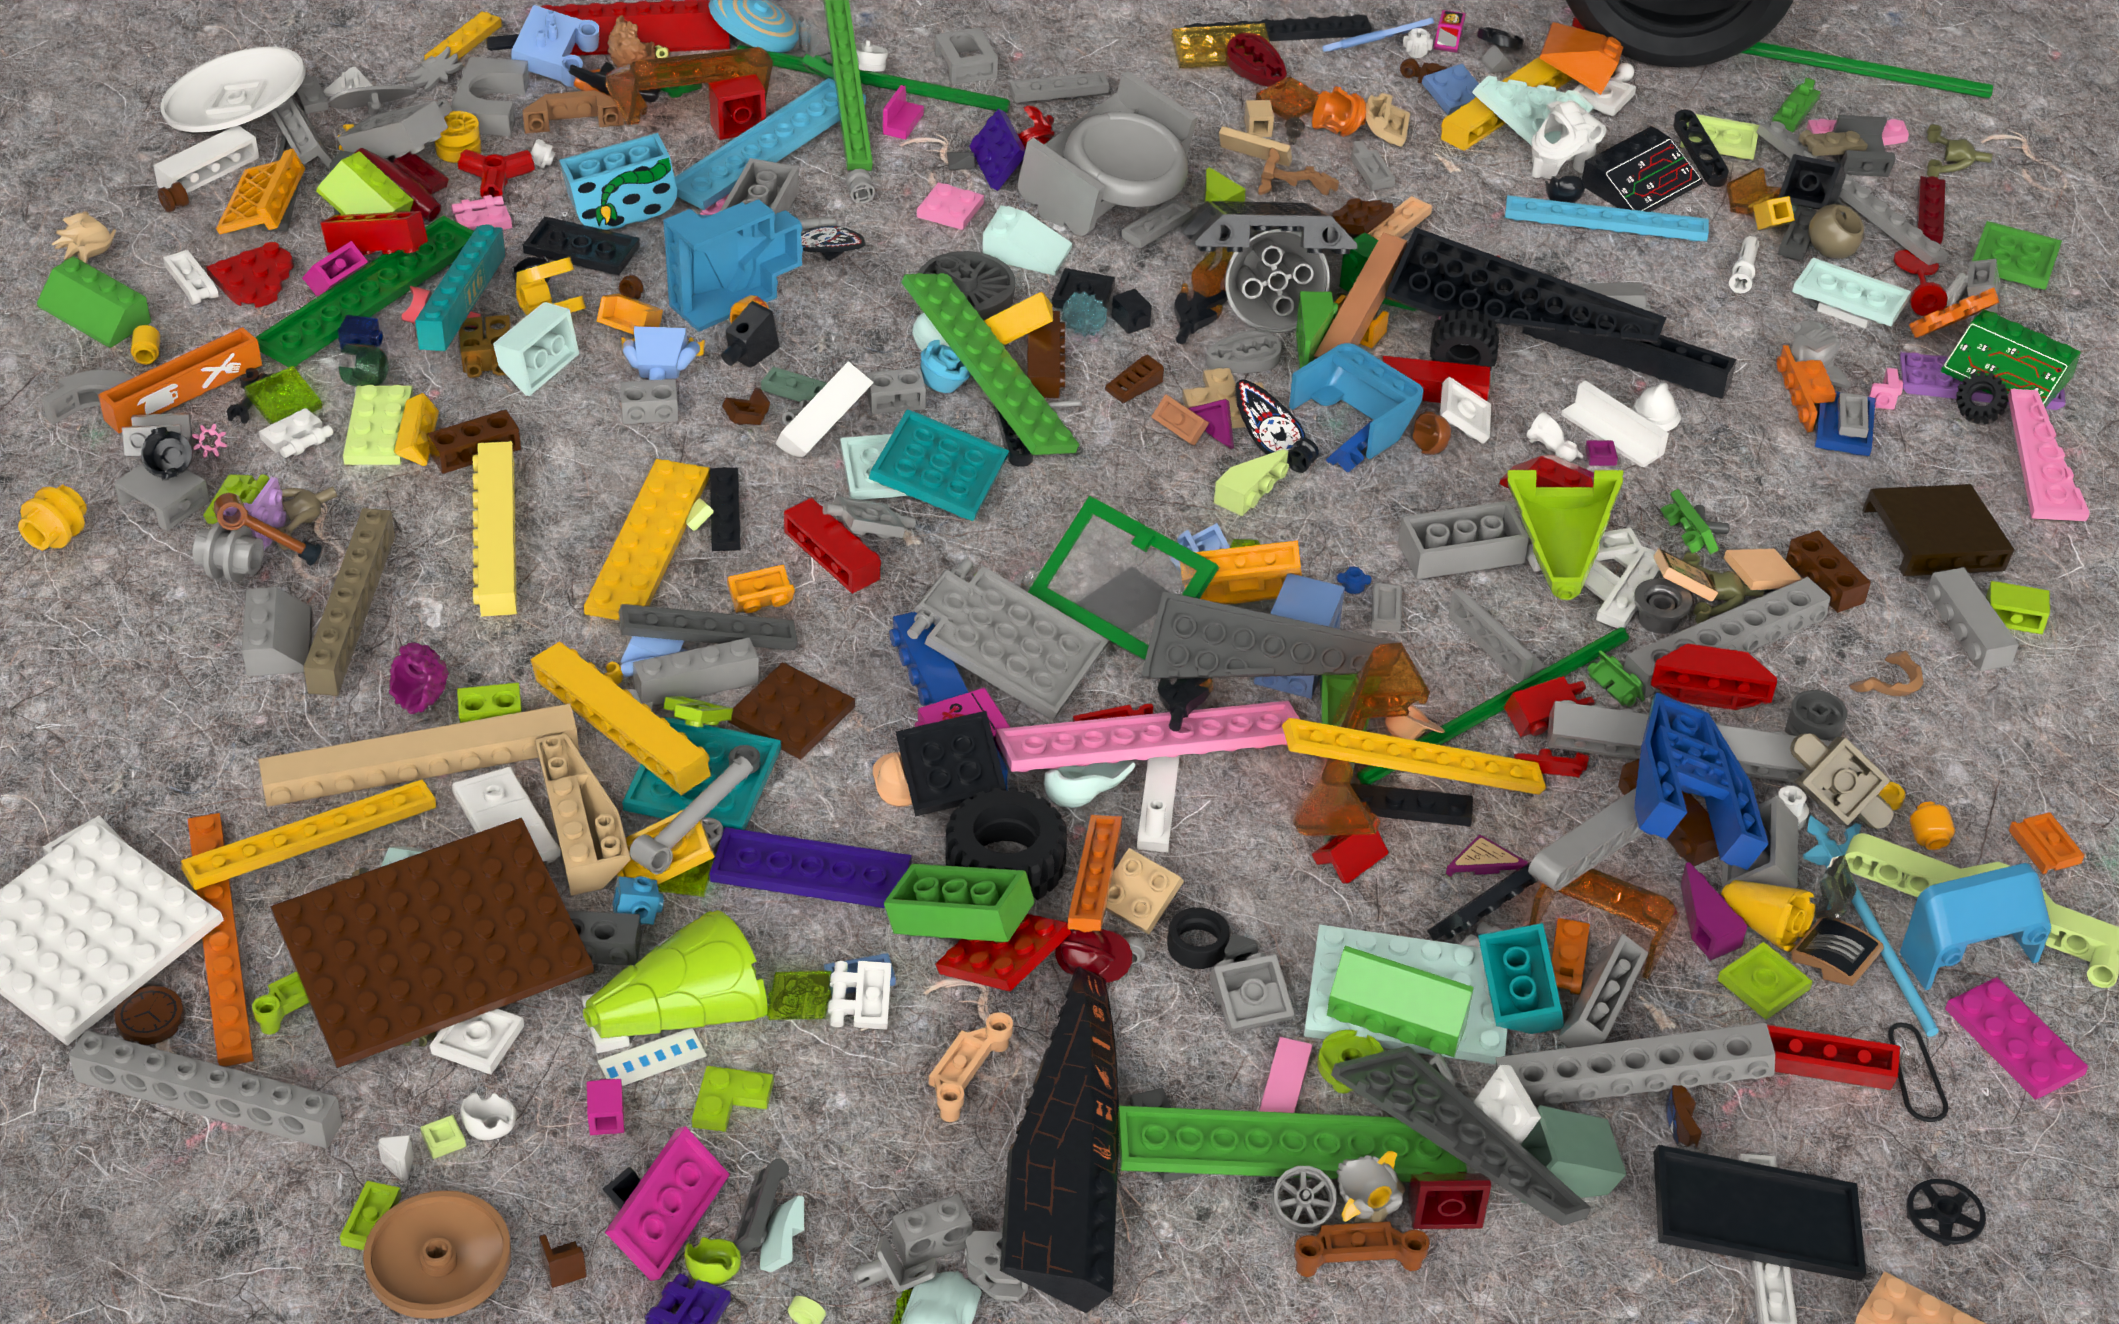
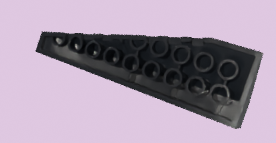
(1448, 276)

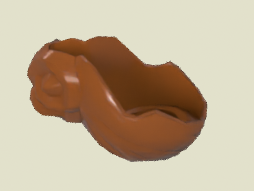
(1431, 433)

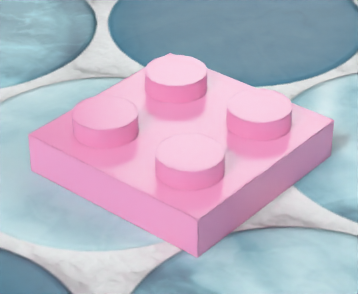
(950, 206)

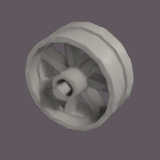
(1303, 1199)

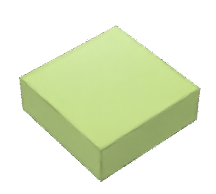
(443, 1136)

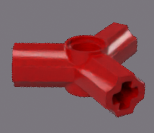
(495, 169)

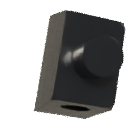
(751, 336)

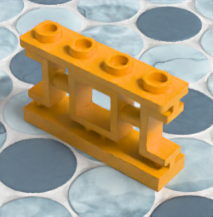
(1251, 572)

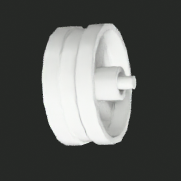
(871, 57)

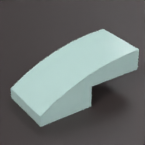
(783, 1225)

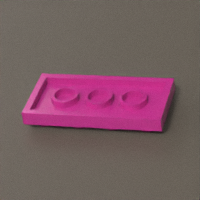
(2016, 1038)
(667, 1203)

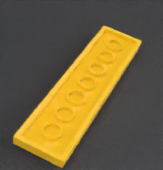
(647, 538)

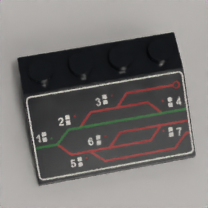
(1640, 172)

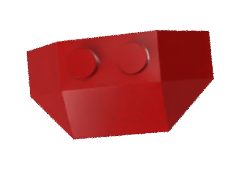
(1554, 472)
(1713, 677)

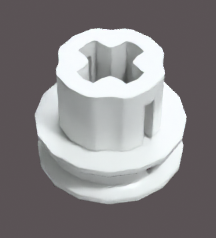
(1795, 801)

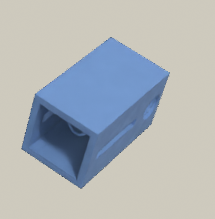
(1308, 602)

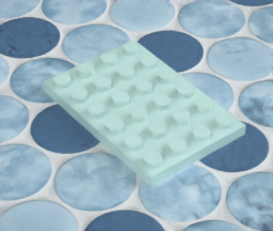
(1461, 963)

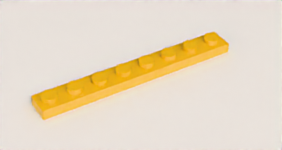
(307, 834)

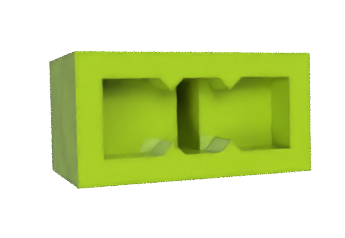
(488, 701)

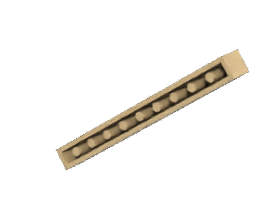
(411, 755)

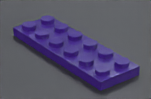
(807, 867)

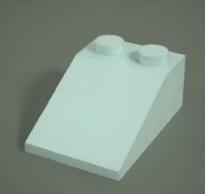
(1024, 241)

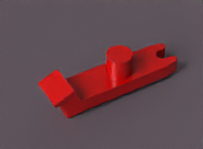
(1557, 765)

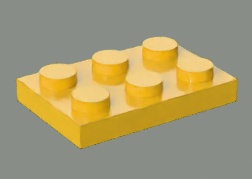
(687, 853)

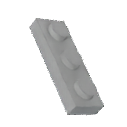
(1156, 223)

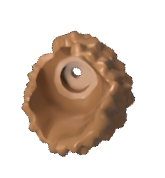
(625, 45)

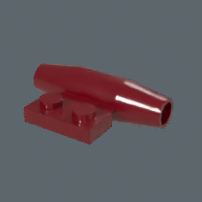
(414, 178)

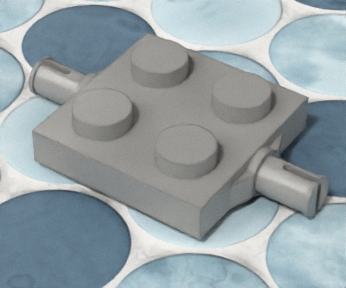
(869, 517)

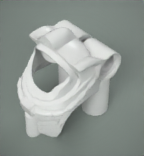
(1577, 142)

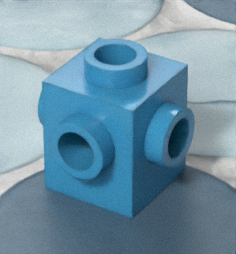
(638, 896)

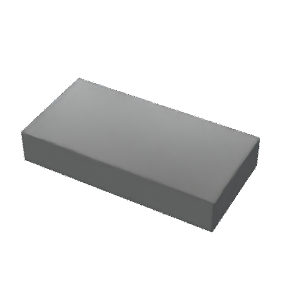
(1386, 607)

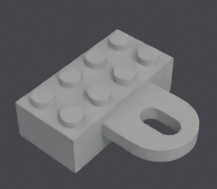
(398, 130)

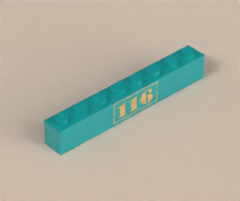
(460, 288)

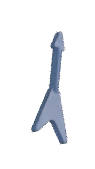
(1377, 35)

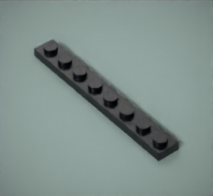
(1308, 28)

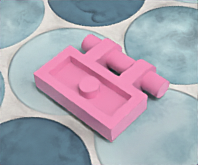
(492, 214)

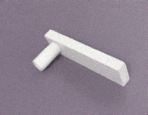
(1158, 804)

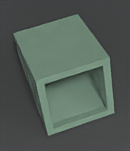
(1577, 1151)

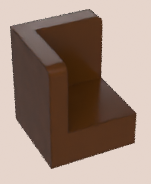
(563, 1262)

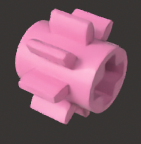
(211, 433)

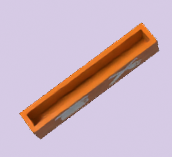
(181, 379)

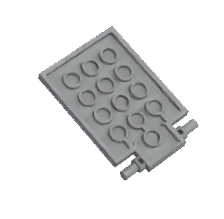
(1007, 637)

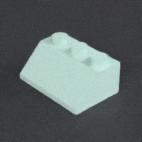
(537, 347)

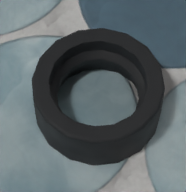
(1198, 919)

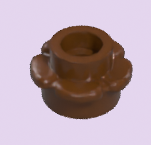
(631, 286)

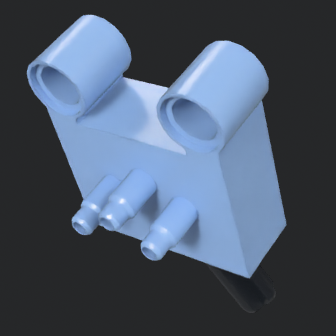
(548, 41)

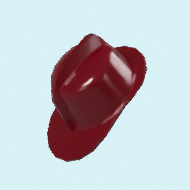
(1095, 951)

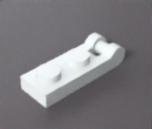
(190, 276)

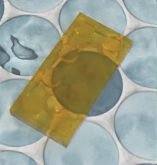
(1208, 45)

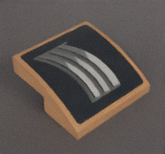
(1838, 950)

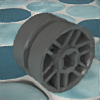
(1817, 714)

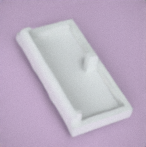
(498, 799)

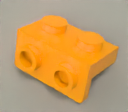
(760, 589)

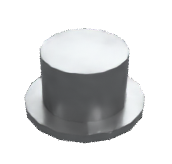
(1661, 605)

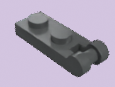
(759, 1206)

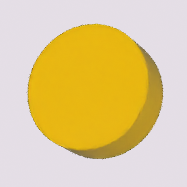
(1893, 795)

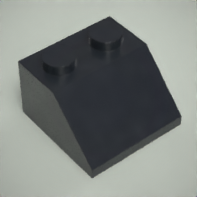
(1812, 182)

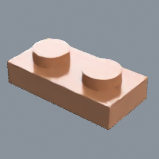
(1180, 419)

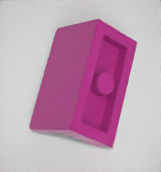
(901, 116)

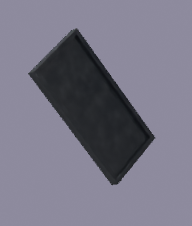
(1758, 1213)

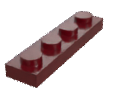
(1931, 207)

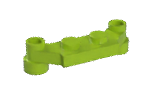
(283, 997)

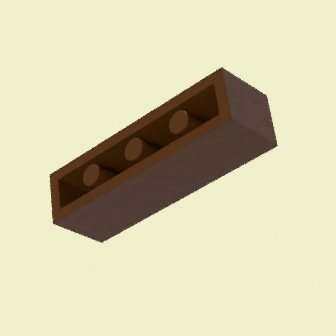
(1044, 360)
(1693, 835)

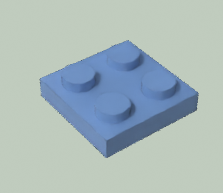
(1451, 87)

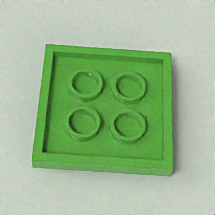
(2019, 254)

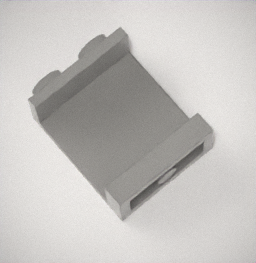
(143, 424)
(171, 499)

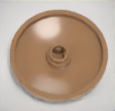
(437, 1254)

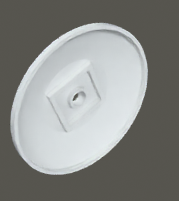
(233, 89)

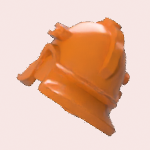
(1339, 112)

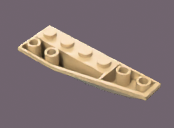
(583, 817)

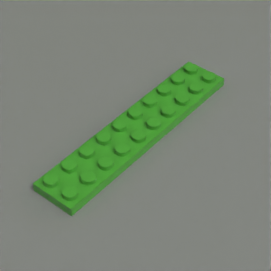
(990, 364)
(1269, 1142)

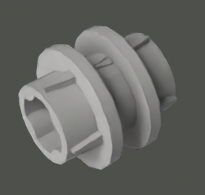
(228, 552)

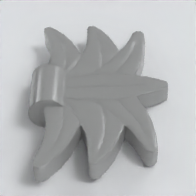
(435, 69)

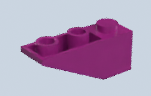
(1710, 919)

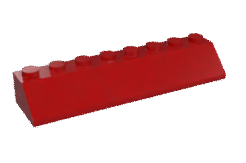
(667, 23)

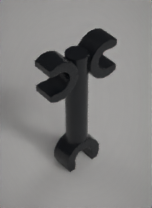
(242, 408)

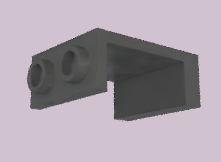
(1873, 160)

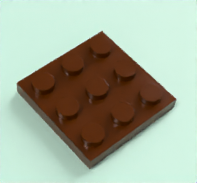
(792, 709)

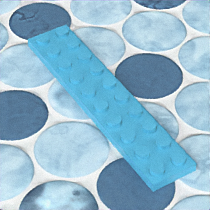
(767, 141)

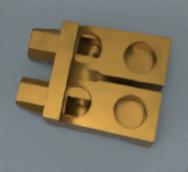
(479, 352)

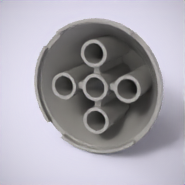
(1268, 278)

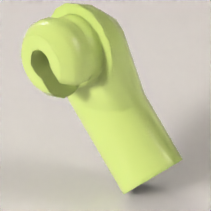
(661, 52)

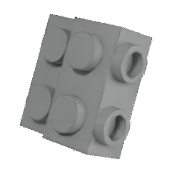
(1251, 992)

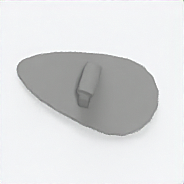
(370, 96)

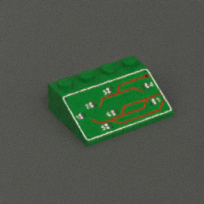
(2014, 354)

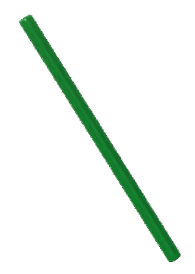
(1871, 69)
(912, 86)
(1496, 704)

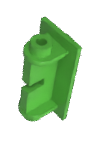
(1625, 686)

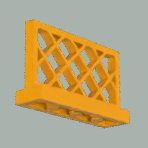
(264, 194)

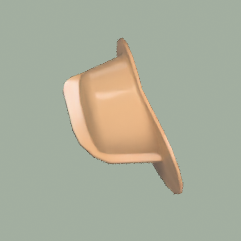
(1411, 726)
(891, 780)

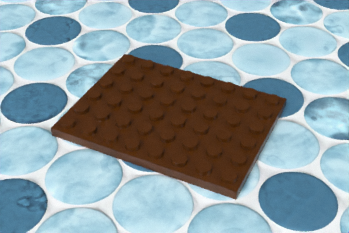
(430, 941)

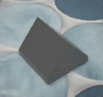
(1240, 948)

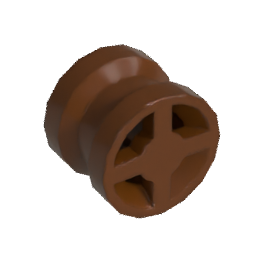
(173, 197)

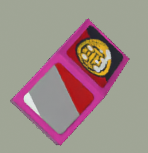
(1449, 31)

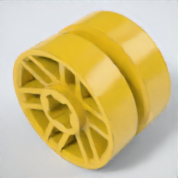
(460, 135)

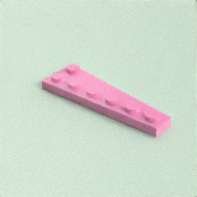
(2045, 473)

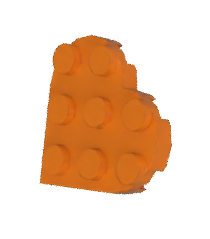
(1954, 313)

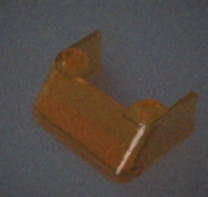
(1621, 900)

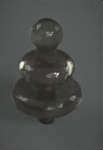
(1294, 128)

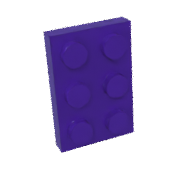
(997, 149)

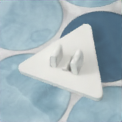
(350, 79)

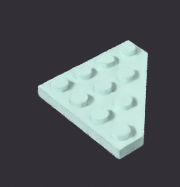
(1524, 106)

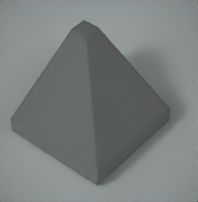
(960, 160)

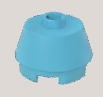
(942, 368)

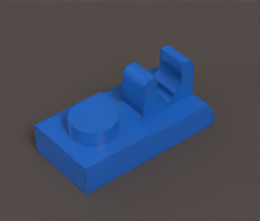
(1349, 450)

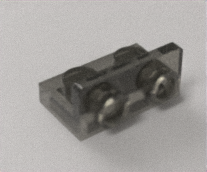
(1836, 890)

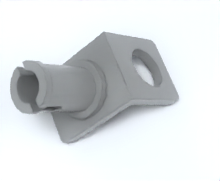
(890, 1267)

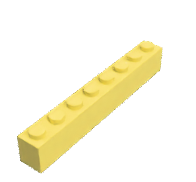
(495, 529)

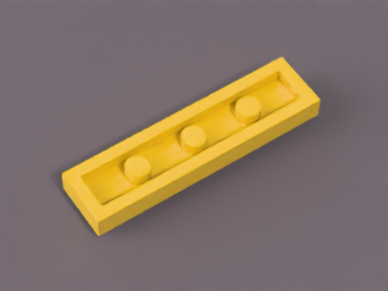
(468, 35)

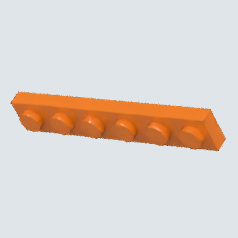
(1095, 873)

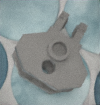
(984, 1260)

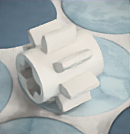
(1417, 42)

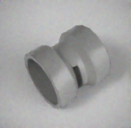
(860, 186)

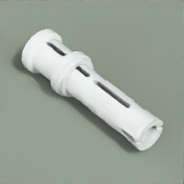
(1743, 269)

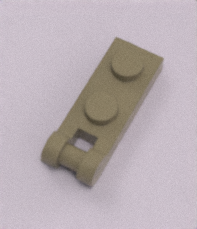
(1831, 142)

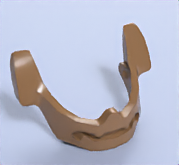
(1910, 667)

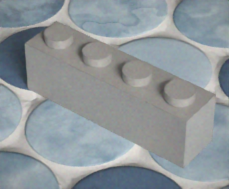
(1972, 619)
(696, 671)
(1603, 993)

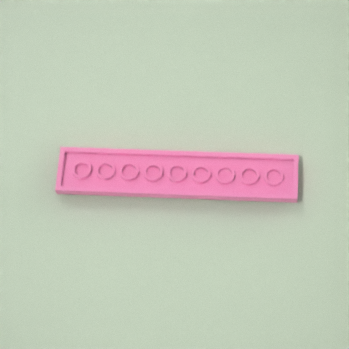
(1143, 736)

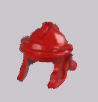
(1042, 127)

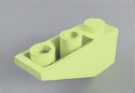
(1247, 482)

